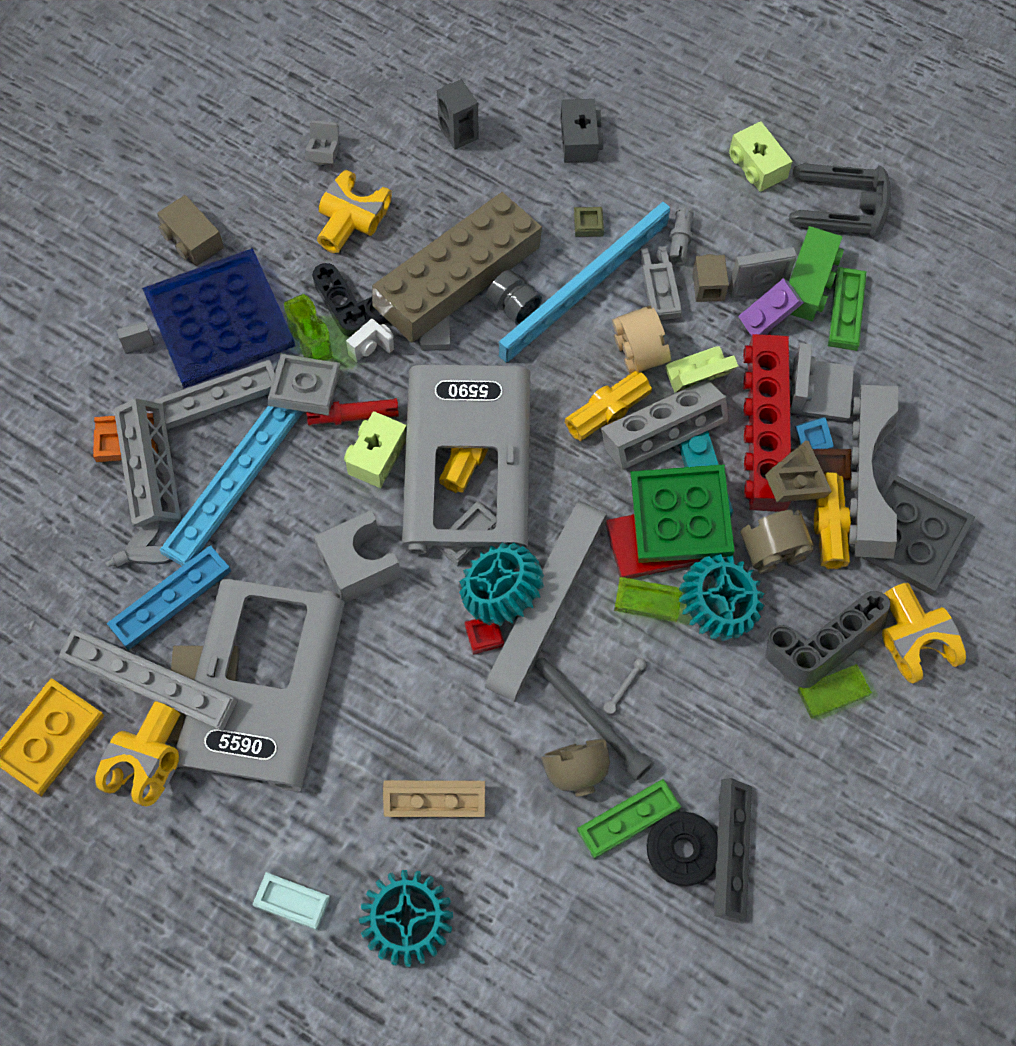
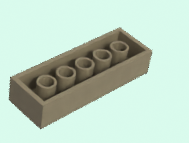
(456, 266)

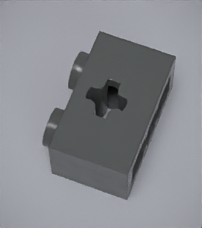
(580, 130)

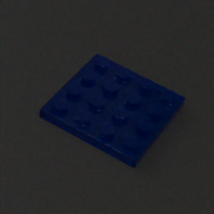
(218, 317)

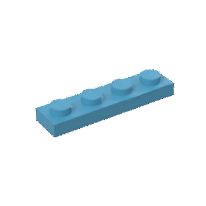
(169, 597)

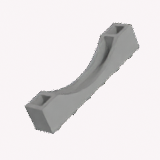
(875, 521)

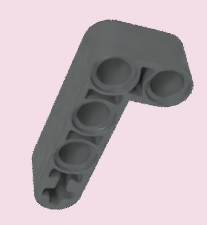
(832, 635)

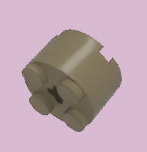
(777, 540)

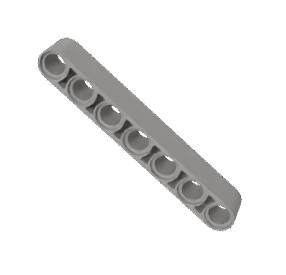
(533, 629)

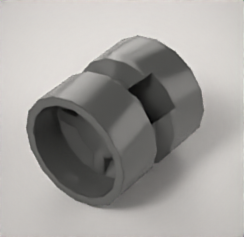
(513, 296)

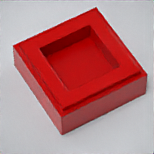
(482, 636)

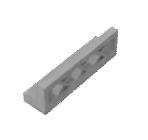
(141, 461)

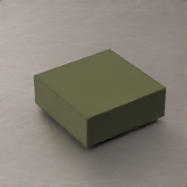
(588, 222)

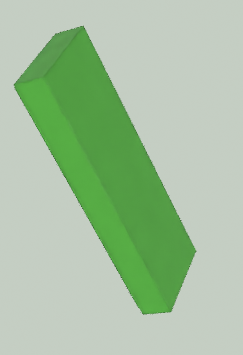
(847, 308)
(628, 818)

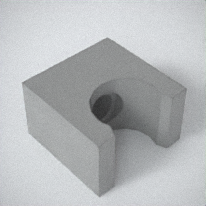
(349, 571)

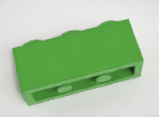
(813, 270)

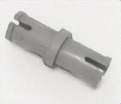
(681, 236)

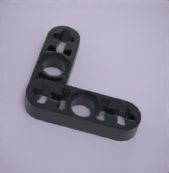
(350, 308)

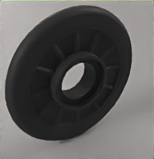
(665, 860)

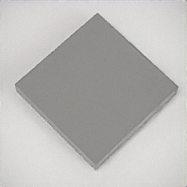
(761, 271)
(304, 384)

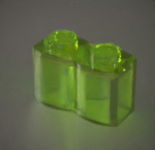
(308, 328)

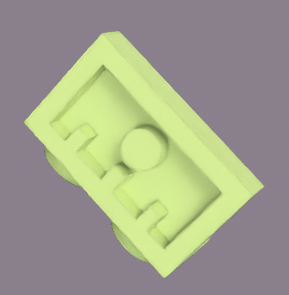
(699, 367)

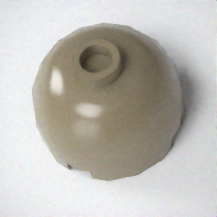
(578, 766)

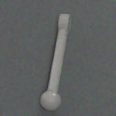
(610, 706)

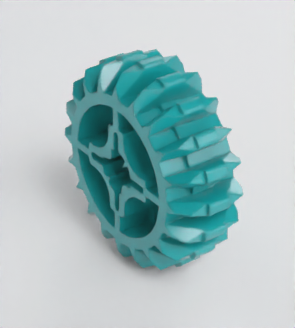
(507, 590)
(712, 610)
(405, 888)

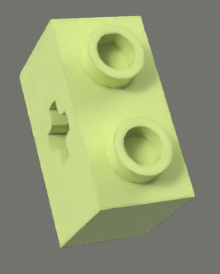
(760, 156)
(375, 449)

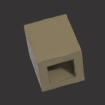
(710, 278)

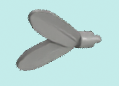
(139, 549)

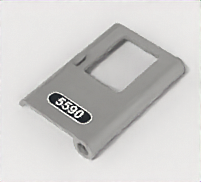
(467, 410)
(270, 726)

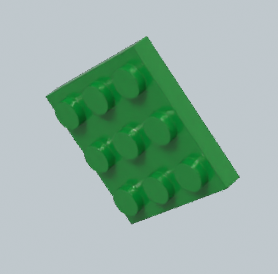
(681, 513)

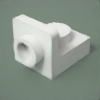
(366, 339)

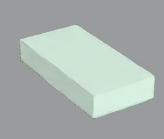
(291, 901)

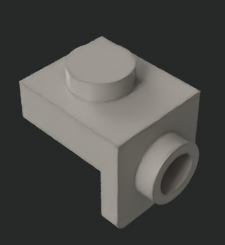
(323, 142)

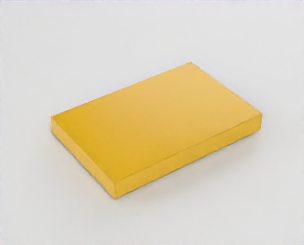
(47, 736)

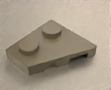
(798, 476)

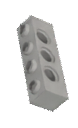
(665, 424)

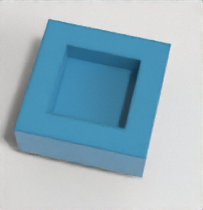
(816, 433)

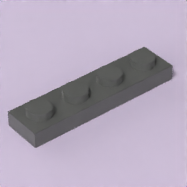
(733, 851)

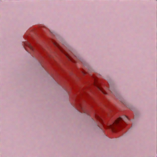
(354, 411)

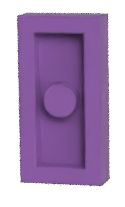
(771, 308)

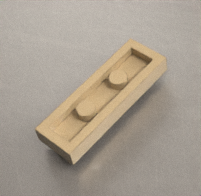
(433, 798)

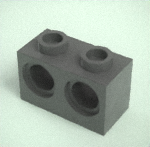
(457, 114)

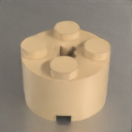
(641, 339)

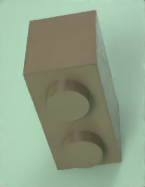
(189, 230)

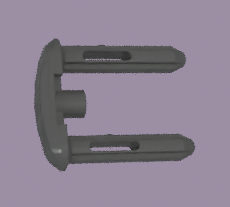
(877, 201)

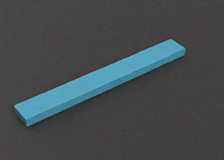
(583, 282)
(229, 484)

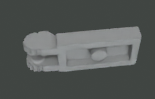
(660, 284)

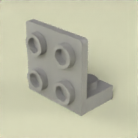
(820, 387)

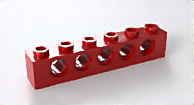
(773, 353)

